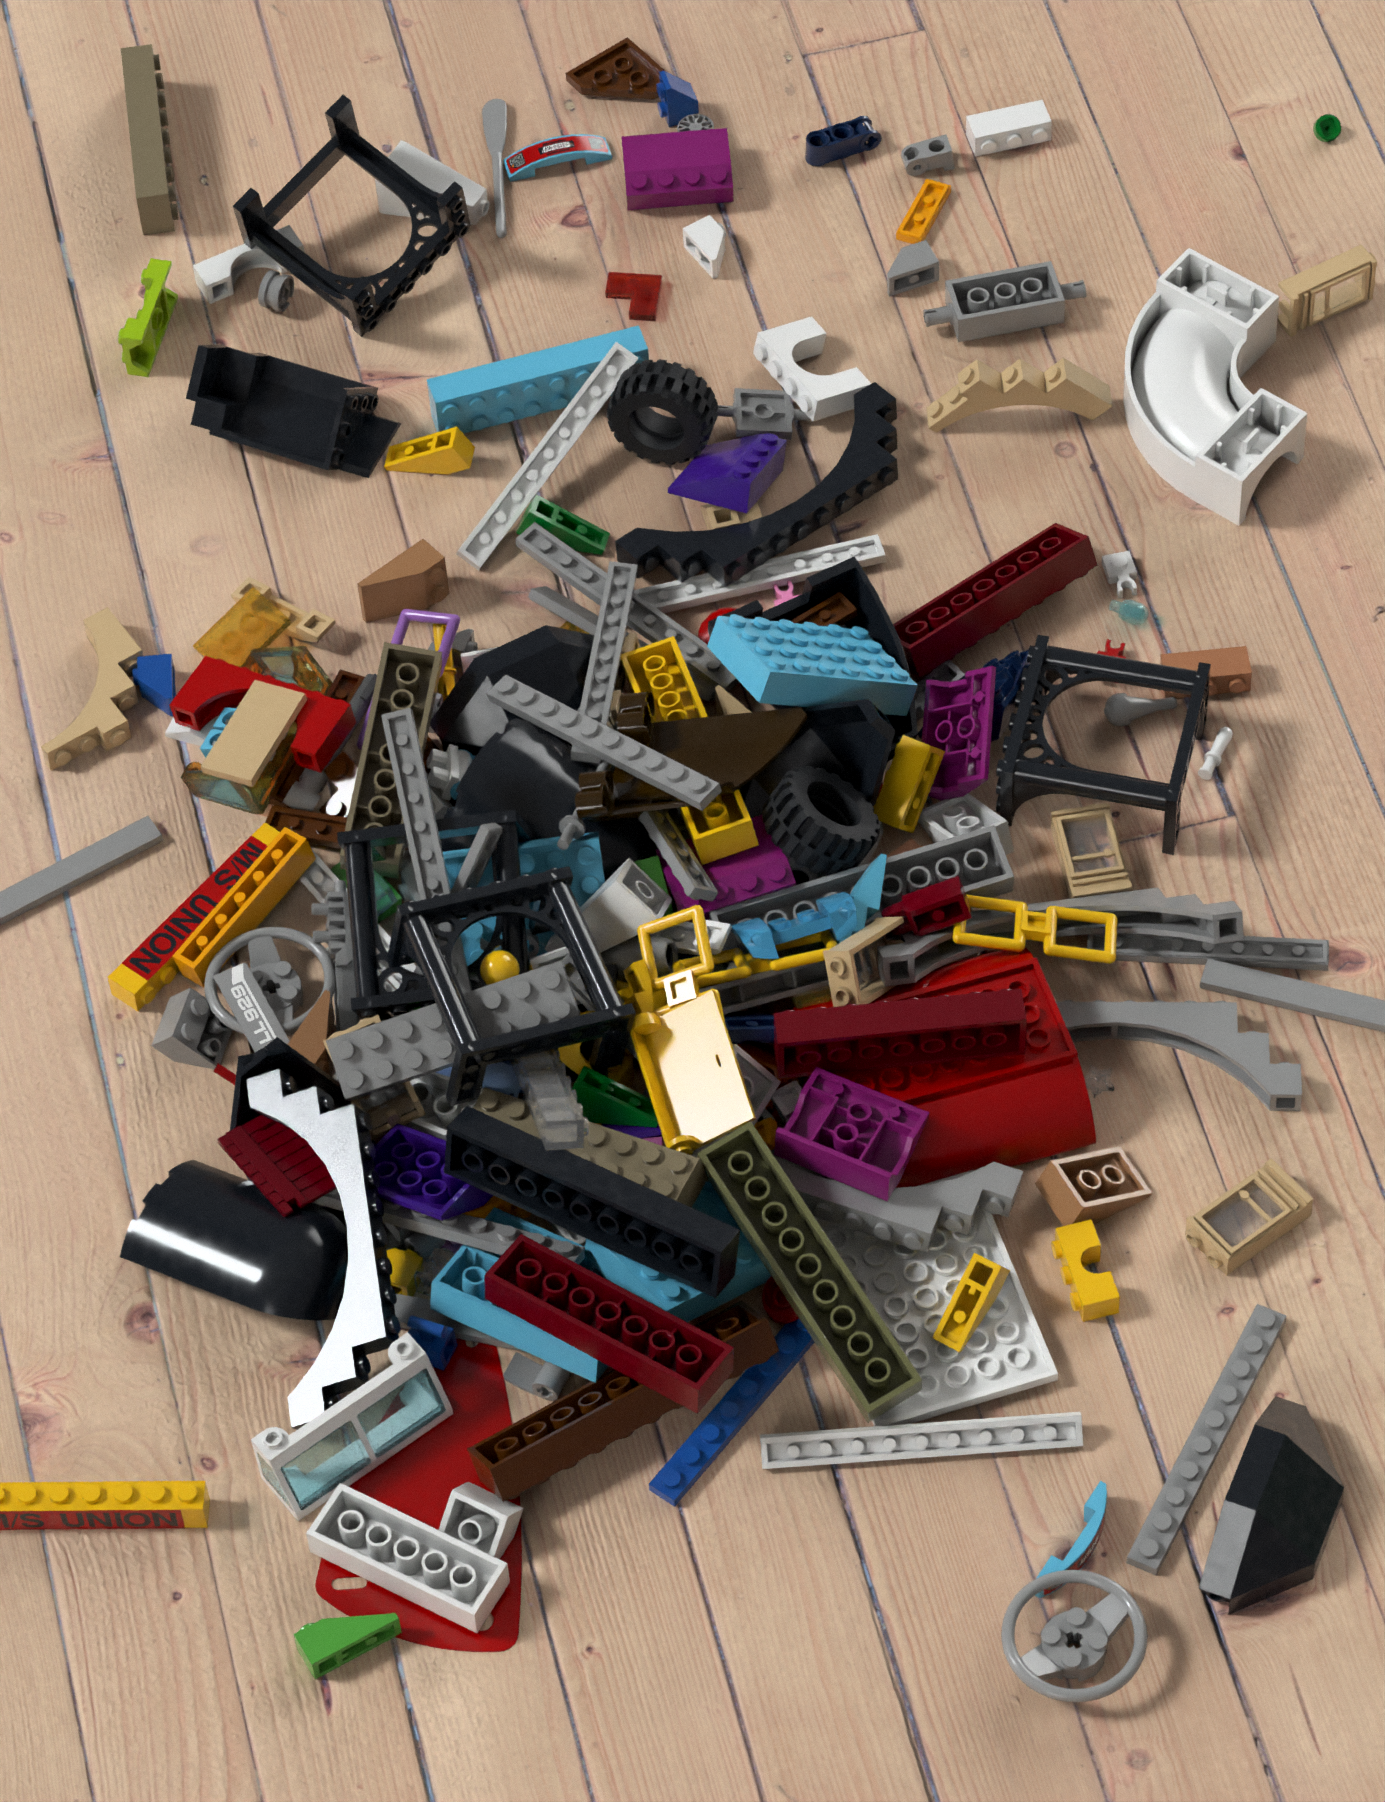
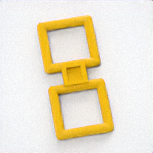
(1042, 928)
(749, 965)
(683, 984)

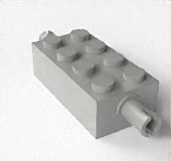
(1004, 301)

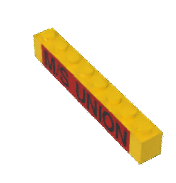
(152, 961)
(104, 1505)

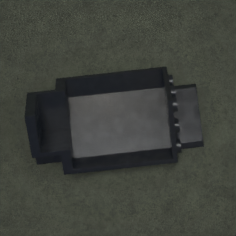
(288, 409)

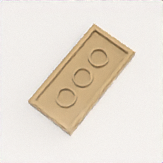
(253, 733)

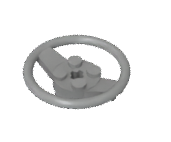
(271, 975)
(1088, 1629)

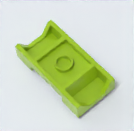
(144, 335)

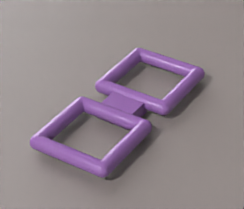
(407, 615)

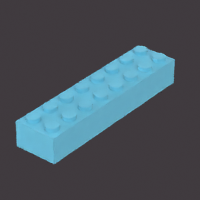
(524, 383)

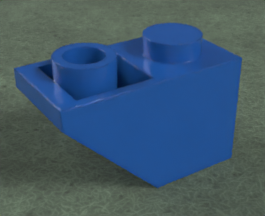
(676, 98)

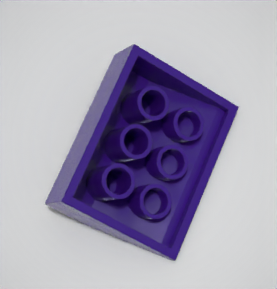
(732, 472)
(414, 1175)

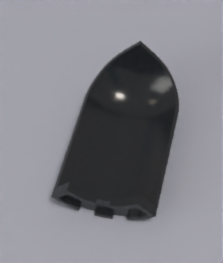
(237, 1245)

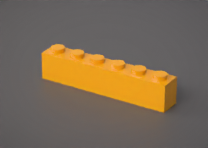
(246, 902)

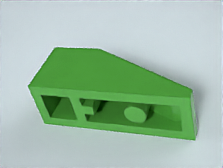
(339, 1640)

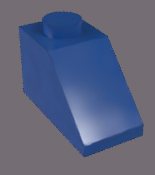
(156, 680)

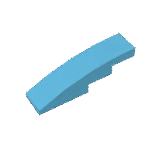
(867, 893)

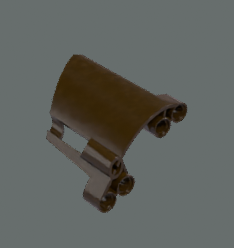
(720, 747)

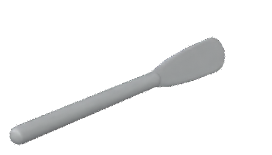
(495, 128)

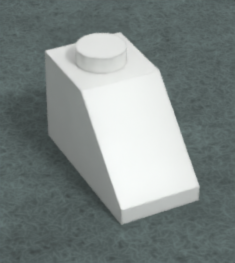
(706, 243)

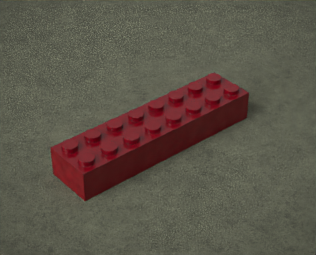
(993, 597)
(900, 1033)
(609, 1323)

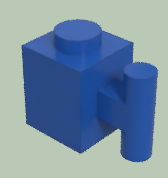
(435, 1339)

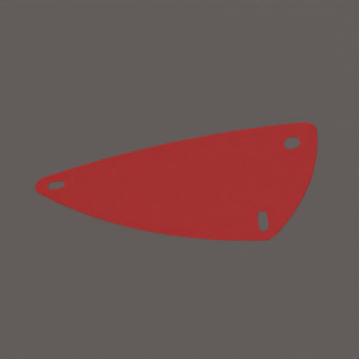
(420, 1485)

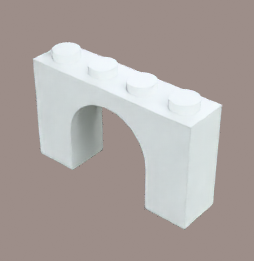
(815, 394)

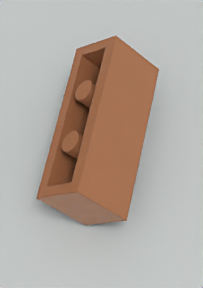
(1228, 672)

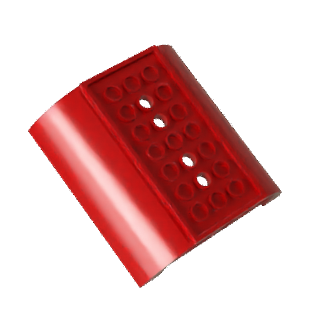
(994, 1106)

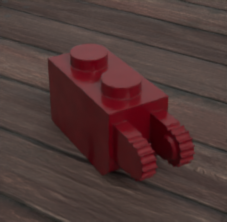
(931, 908)

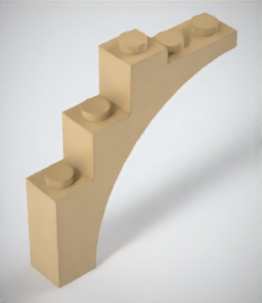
(1020, 384)
(113, 693)

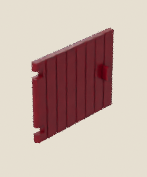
(278, 1163)

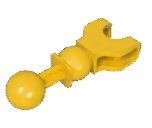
(503, 965)

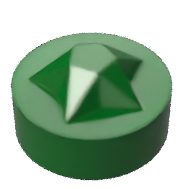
(1327, 128)

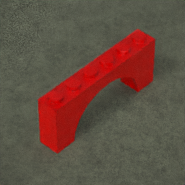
(217, 684)

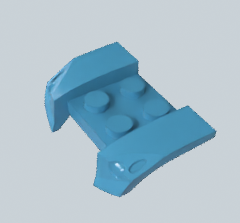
(833, 912)

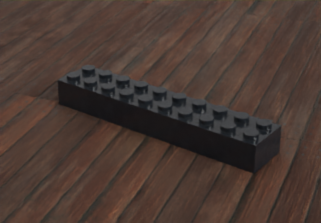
(592, 1201)

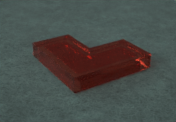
(641, 289)

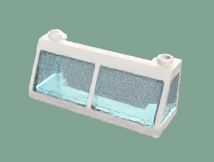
(353, 1432)

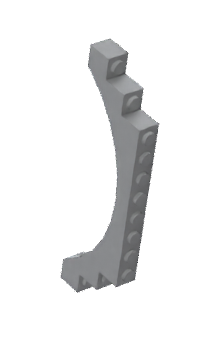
(1137, 913)
(1197, 1028)
(911, 1212)

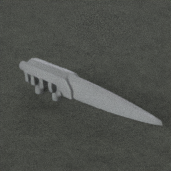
(340, 947)

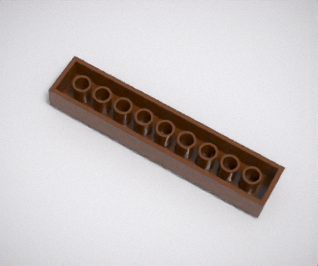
(602, 1413)

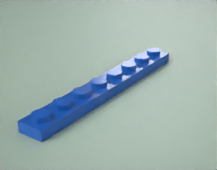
(730, 1415)

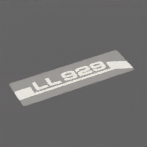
(250, 1006)

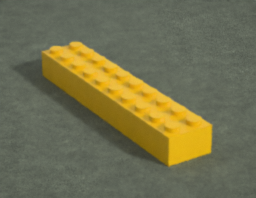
(661, 669)

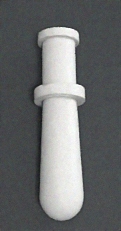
(1213, 757)

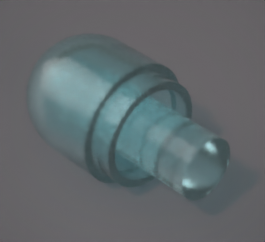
(1130, 611)

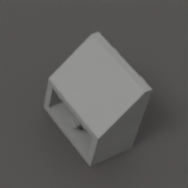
(191, 1031)

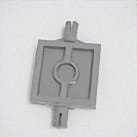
(762, 412)

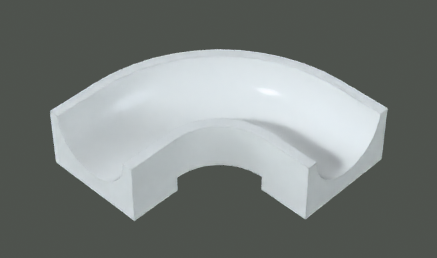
(1187, 391)

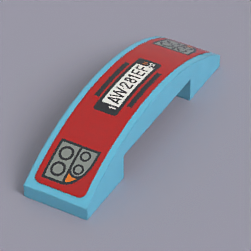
(555, 151)
(1087, 1541)

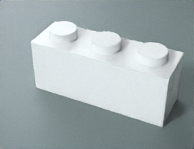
(1008, 128)

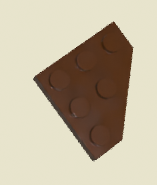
(617, 72)

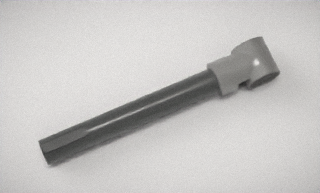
(304, 794)

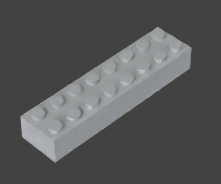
(419, 1040)

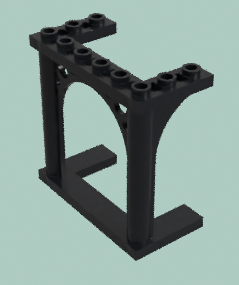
(359, 303)
(1029, 777)
(365, 847)
(553, 908)

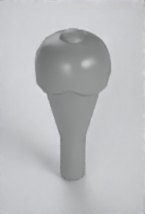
(1123, 709)

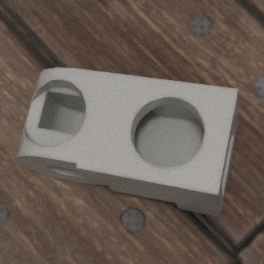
(928, 156)

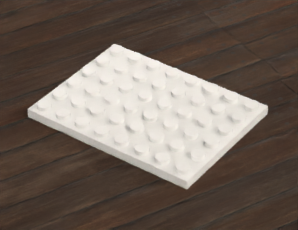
(911, 1296)

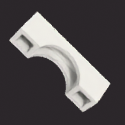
(219, 273)

